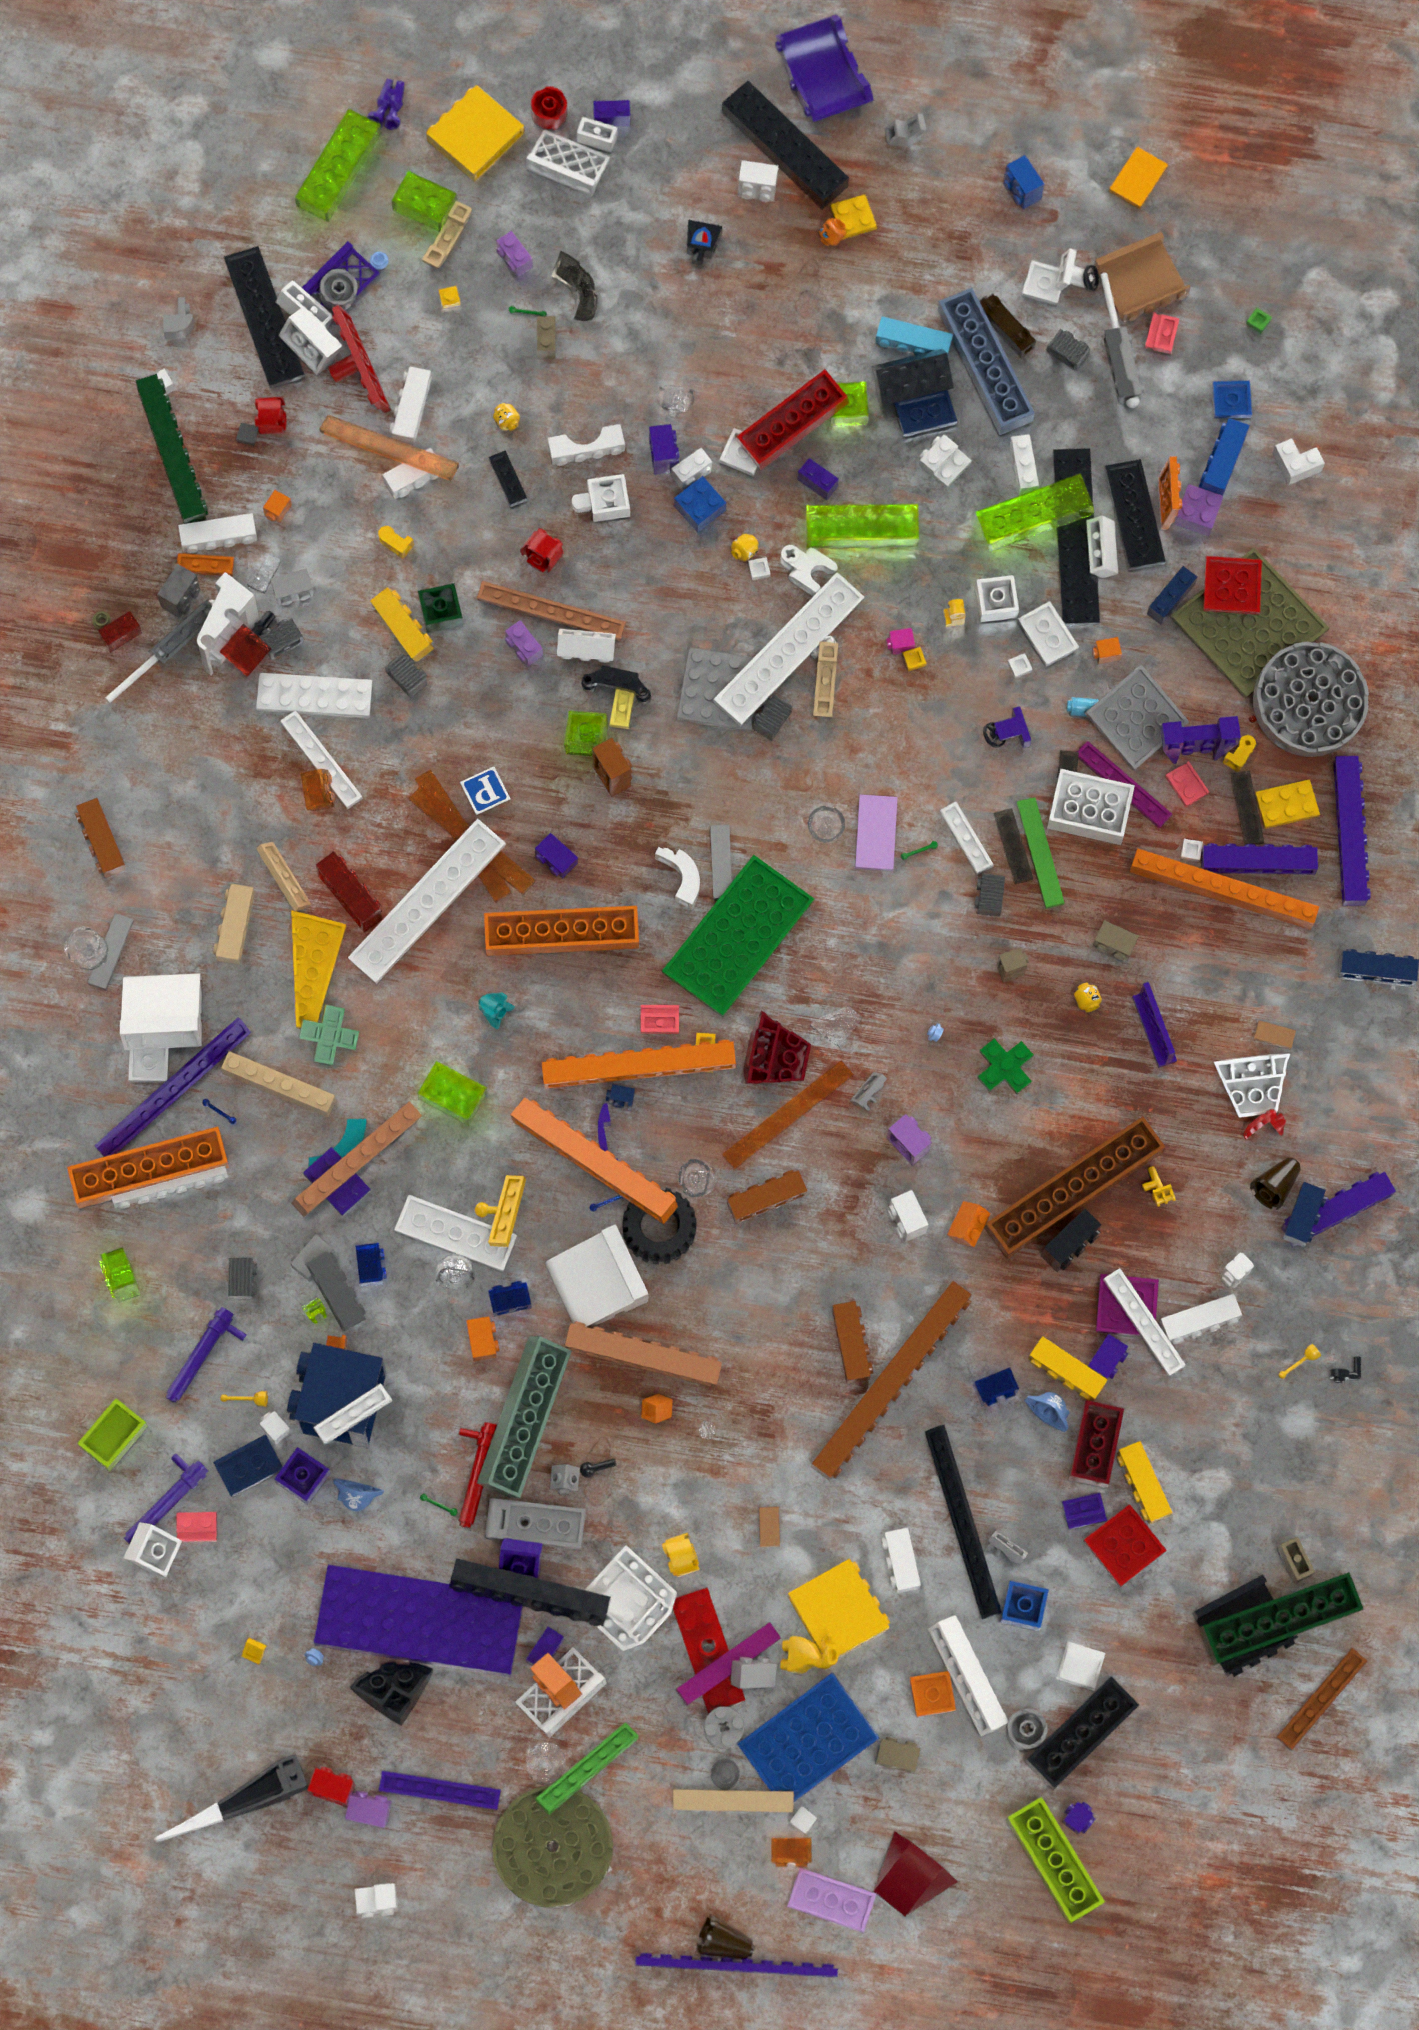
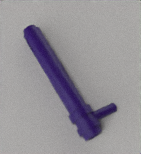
(216, 1328)
(188, 1480)

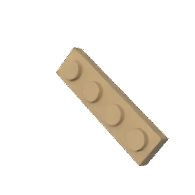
(283, 876)

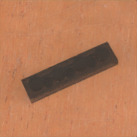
(1247, 808)
(1013, 846)

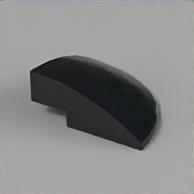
(393, 1688)

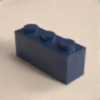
(1172, 595)
(1305, 1214)

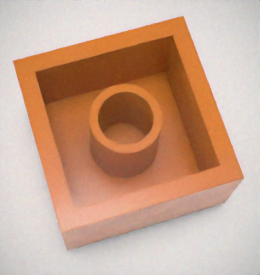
(555, 1682)

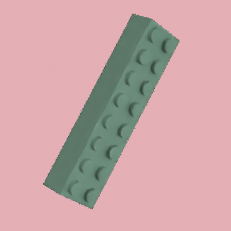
(524, 1417)

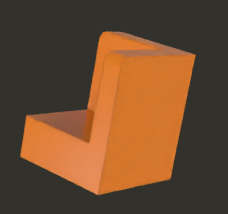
(338, 1342)
(656, 1408)

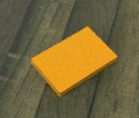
(1138, 177)

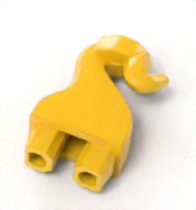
(805, 1654)

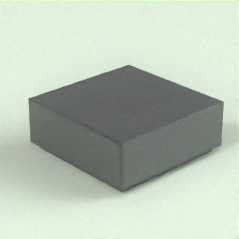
(247, 434)

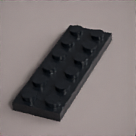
(1134, 514)

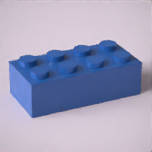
(1224, 456)

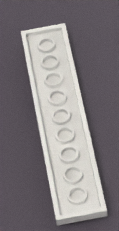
(788, 649)
(427, 901)

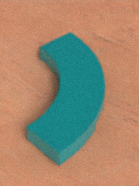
(352, 1137)

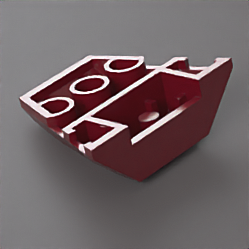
(775, 1053)
(910, 1876)

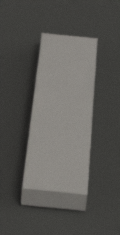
(720, 859)
(116, 940)

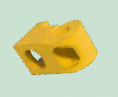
(395, 542)
(955, 614)
(1242, 753)

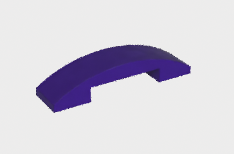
(604, 1121)

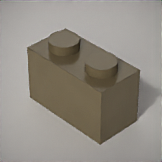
(546, 337)
(1115, 941)
(1012, 964)
(1296, 1560)
(898, 1755)

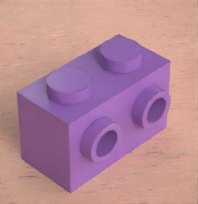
(514, 254)
(523, 643)
(368, 1809)

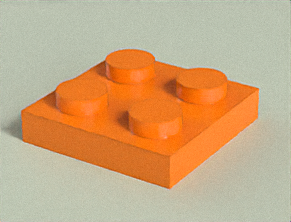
(932, 1694)

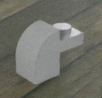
(905, 133)
(178, 325)

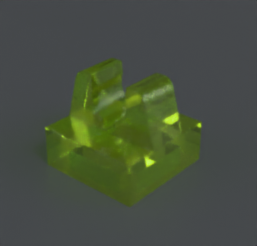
(313, 1309)

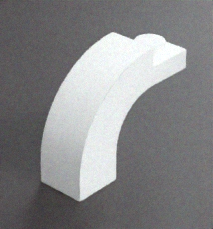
(685, 866)

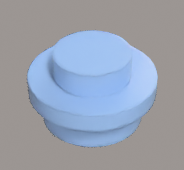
(379, 260)
(935, 1032)
(314, 1657)

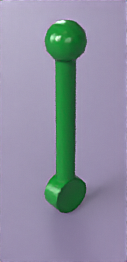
(512, 309)
(933, 845)
(453, 1512)

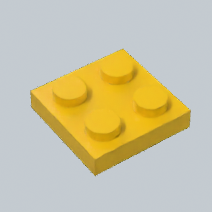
(855, 215)

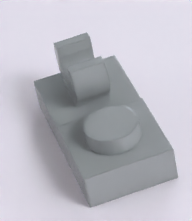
(871, 1086)
(1010, 1549)

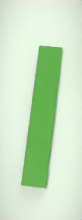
(1040, 853)
(587, 1768)

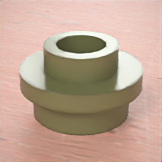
(98, 616)

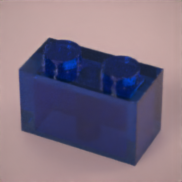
(369, 1264)
(509, 1298)
(996, 1387)

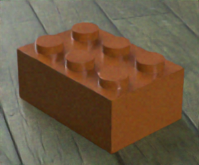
(612, 766)

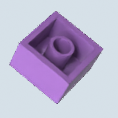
(1198, 510)
(909, 1139)

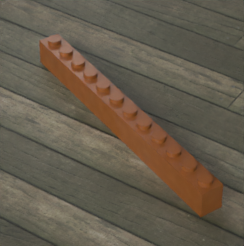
(891, 1380)

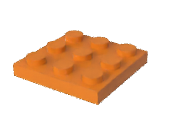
(1169, 492)

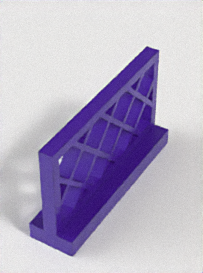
(336, 262)
(1154, 1026)

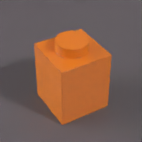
(277, 506)
(1107, 650)

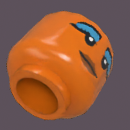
(832, 232)

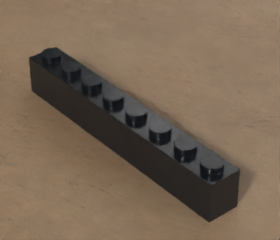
(529, 1592)

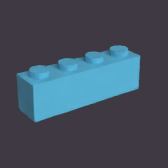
(911, 337)

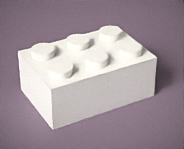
(310, 340)

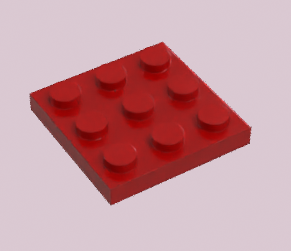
(1232, 585)
(1125, 1545)

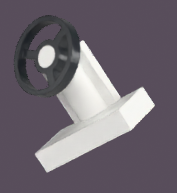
(1075, 275)

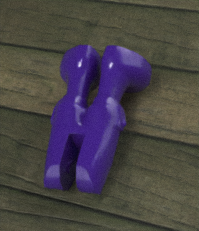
(389, 98)

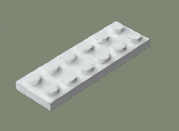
(314, 695)
(452, 1232)

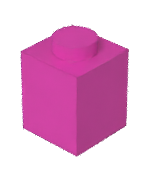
(900, 641)

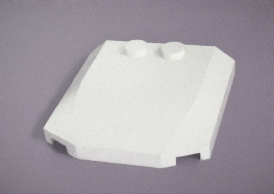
(637, 1601)

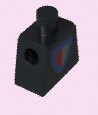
(702, 240)

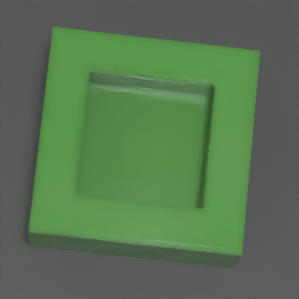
(1258, 320)

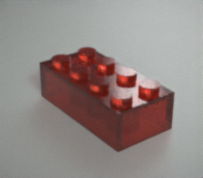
(349, 892)

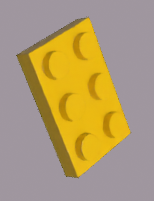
(1287, 804)

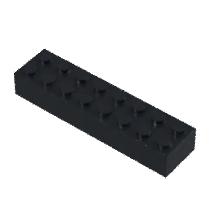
(785, 144)

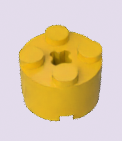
(681, 1554)

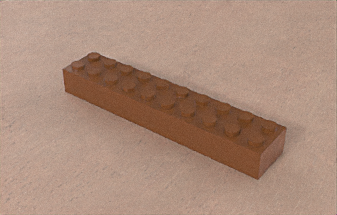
(1074, 1187)

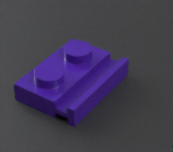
(1084, 1511)

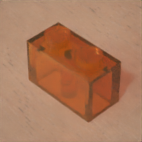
(317, 789)
(791, 1851)

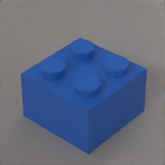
(1023, 182)
(700, 504)
(1024, 1605)

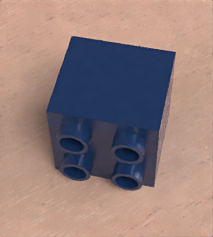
(331, 1382)

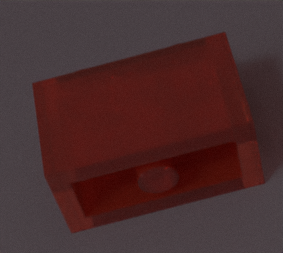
(120, 631)

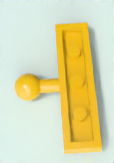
(505, 1212)

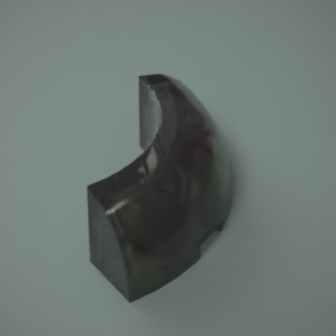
(579, 283)

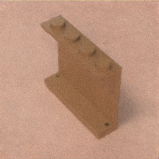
(1142, 277)

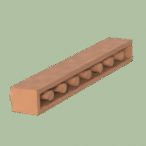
(356, 1159)
(643, 1355)

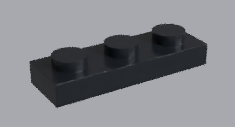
(507, 478)

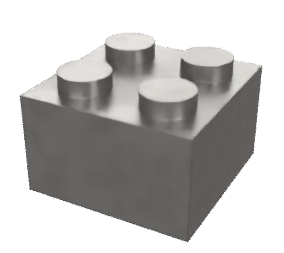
(179, 591)

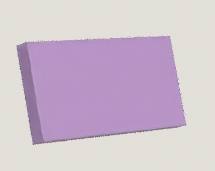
(876, 832)
(831, 1900)

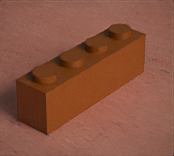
(101, 838)
(766, 1196)
(851, 1342)

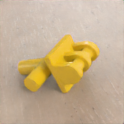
(1160, 1194)

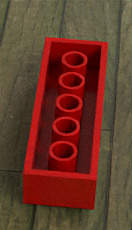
(792, 419)

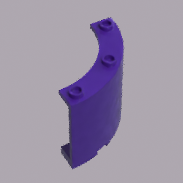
(823, 68)

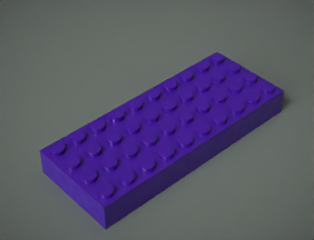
(416, 1622)

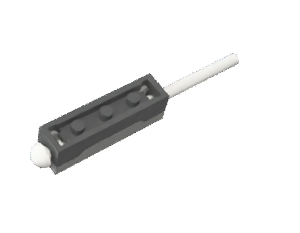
(1121, 356)
(168, 645)

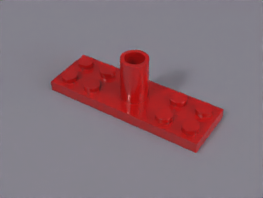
(357, 361)
(698, 1627)

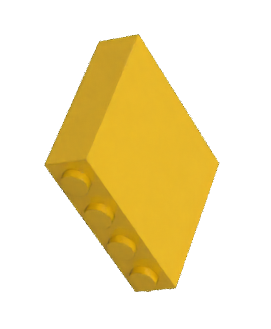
(475, 132)
(839, 1606)

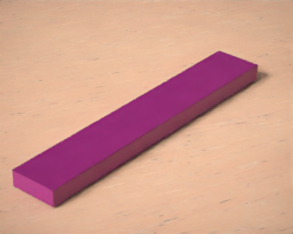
(1108, 770)
(722, 1666)

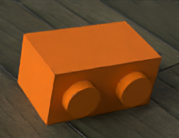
(968, 1224)
(481, 1338)

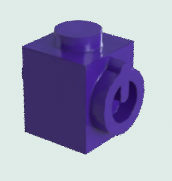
(1079, 1817)

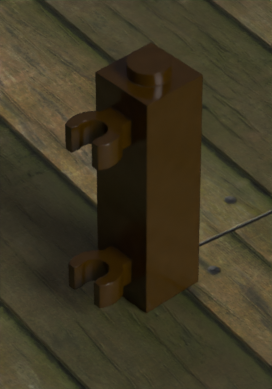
(1007, 326)

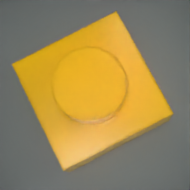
(449, 297)
(914, 659)
(253, 1651)

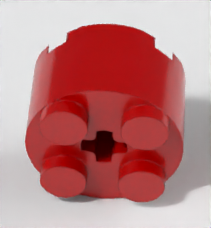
(549, 108)
(271, 415)
(542, 550)

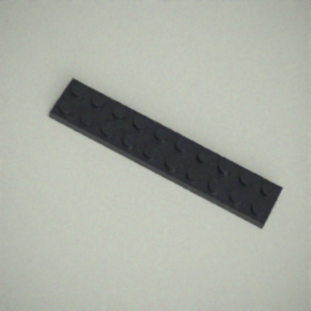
(1077, 584)

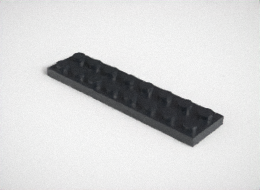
(263, 316)

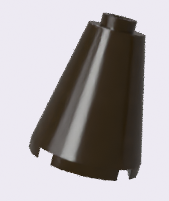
(1276, 1183)
(723, 1940)

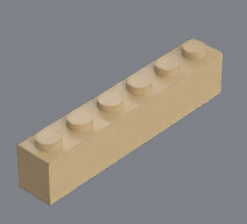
(278, 1084)

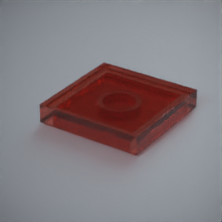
(245, 650)

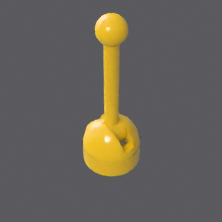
(1311, 1353)
(259, 1398)

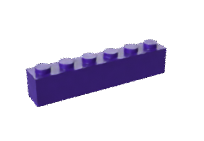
(1260, 860)
(1351, 1202)

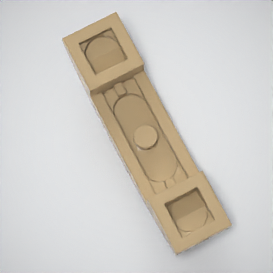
(448, 235)
(825, 679)

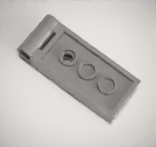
(546, 1523)

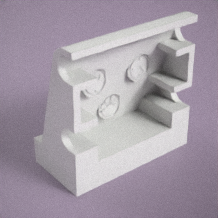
(229, 611)
(161, 1011)
(597, 1278)

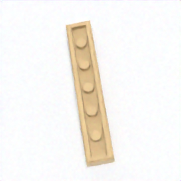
(733, 1800)

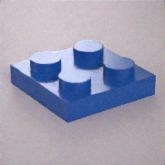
(1232, 399)

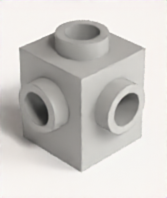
(564, 1478)

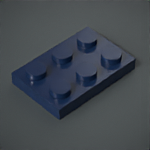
(925, 413)
(248, 1465)

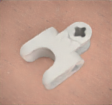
(804, 564)

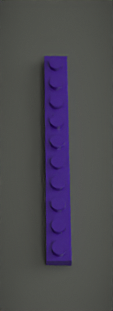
(173, 1088)
(728, 1965)

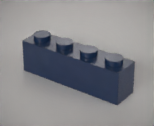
(1378, 968)

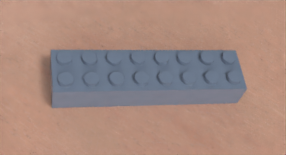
(986, 361)

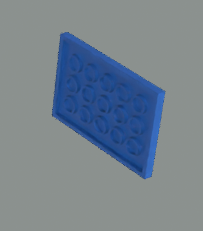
(809, 1739)

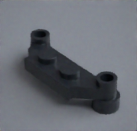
(617, 679)

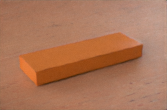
(206, 564)

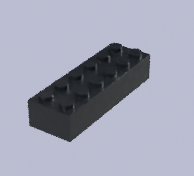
(1081, 1733)

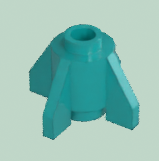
(494, 1007)

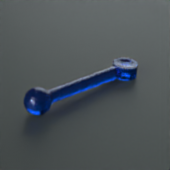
(206, 1103)
(593, 1207)

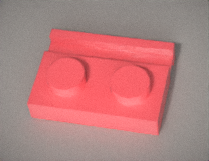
(1162, 333)
(1187, 784)
(659, 1019)
(197, 1526)

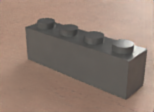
(335, 1290)

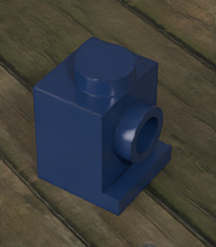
(621, 1096)

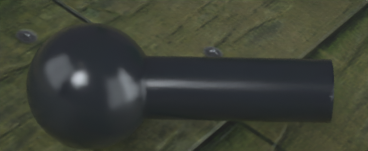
(588, 1469)

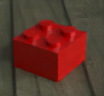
(331, 1786)

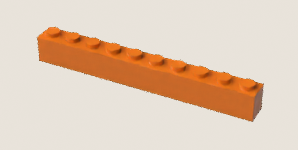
(1224, 889)
(638, 1065)
(594, 1160)

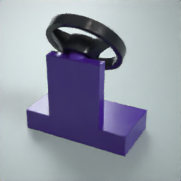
(1008, 729)

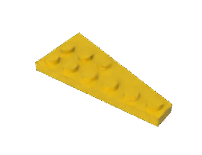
(314, 958)

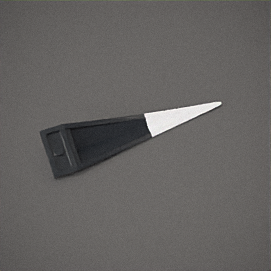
(266, 1789)

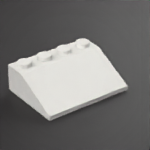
(1090, 806)

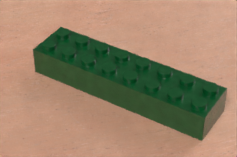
(169, 444)
(1281, 1618)

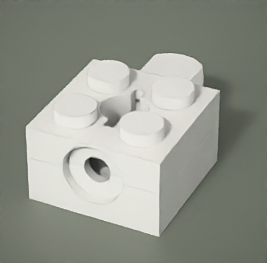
(600, 494)

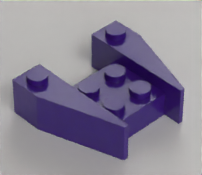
(1203, 738)

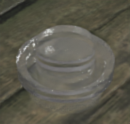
(707, 1430)

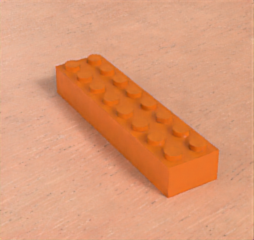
(561, 930)
(146, 1166)

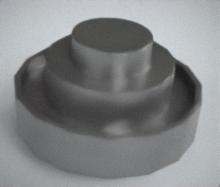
(725, 1774)

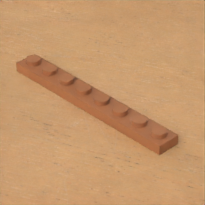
(549, 610)

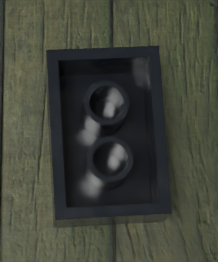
(1072, 1241)

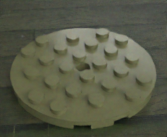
(546, 1876)

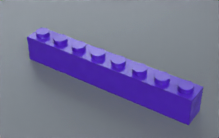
(1350, 831)

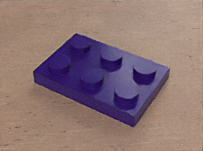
(346, 1195)

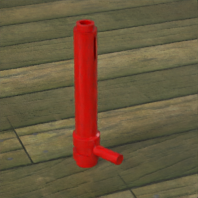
(474, 1490)

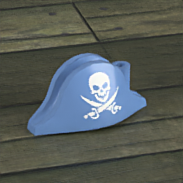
(1050, 1409)
(356, 1495)

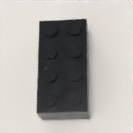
(912, 377)

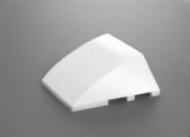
(1253, 1082)

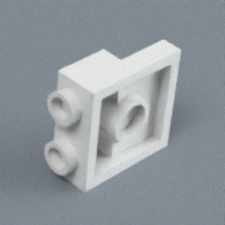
(944, 461)

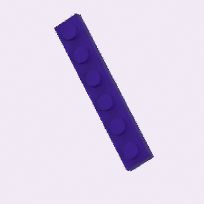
(439, 1790)

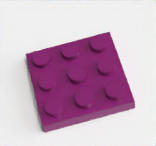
(1111, 1316)

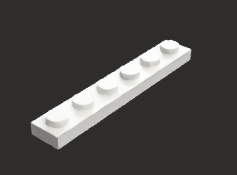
(321, 758)
(163, 1189)
(1144, 1322)

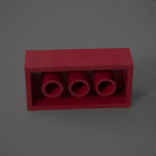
(1096, 1444)

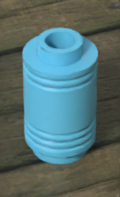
(1078, 706)

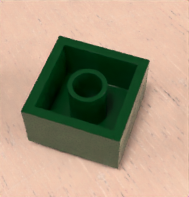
(440, 608)

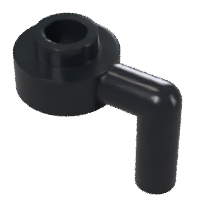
(1341, 1375)

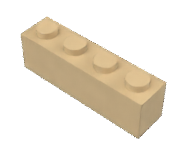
(235, 924)

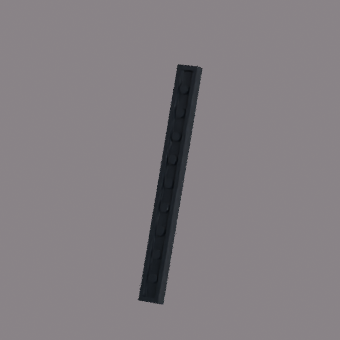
(963, 1522)

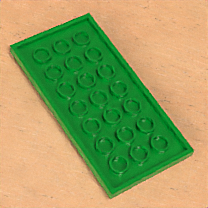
(738, 935)

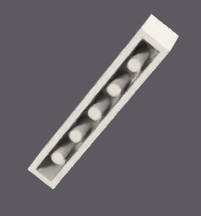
(968, 1675)

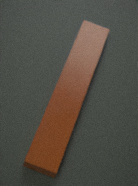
(1321, 1699)

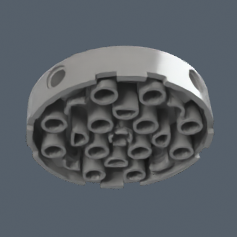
(1288, 714)

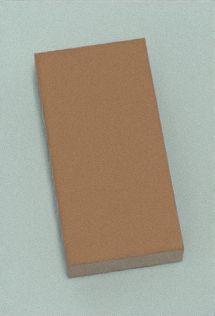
(1274, 1035)
(769, 1527)

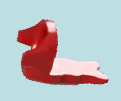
(1277, 1121)

